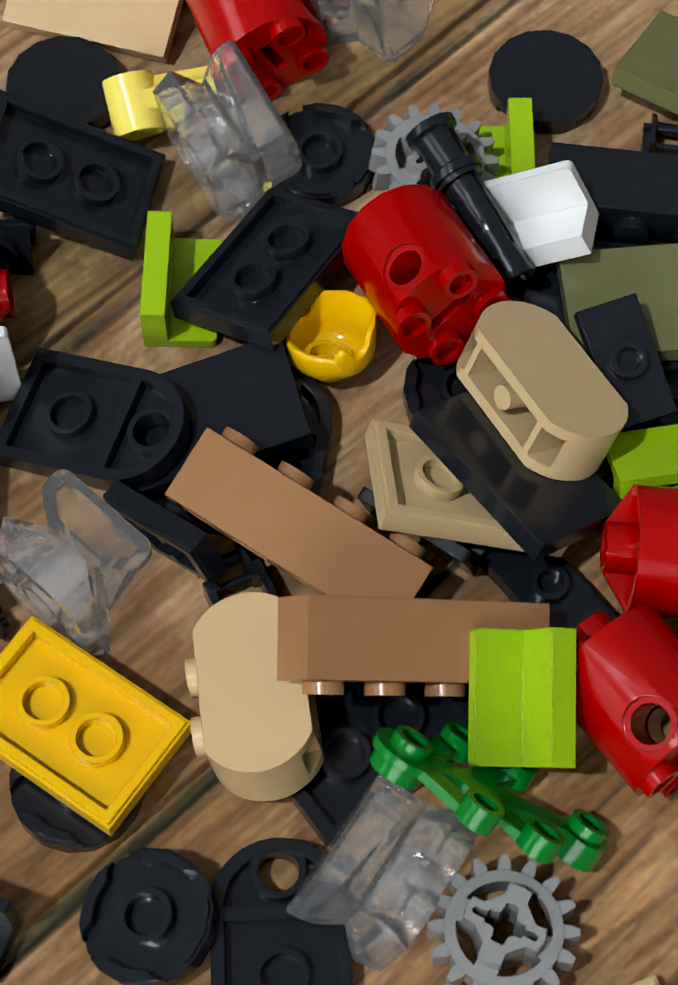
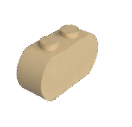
(541, 391)
(250, 726)

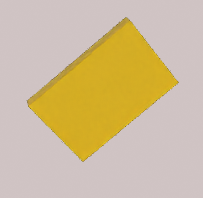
(81, 726)

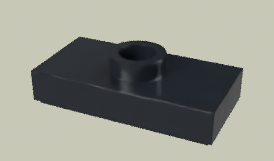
(625, 354)
(169, 531)
(545, 581)

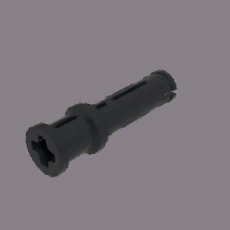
(459, 179)

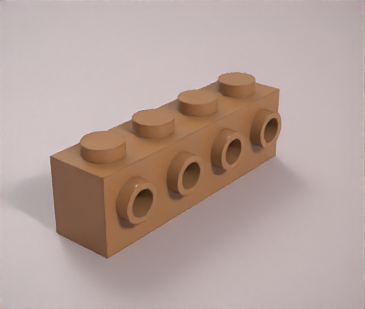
(290, 525)
(388, 641)

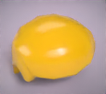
(334, 337)

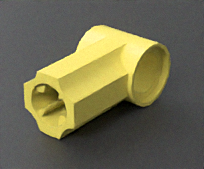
(133, 105)

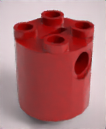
(276, 37)
(421, 271)
(642, 549)
(625, 691)

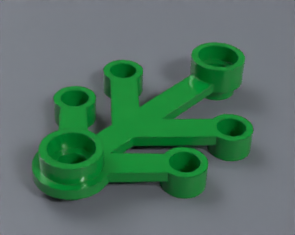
(481, 797)

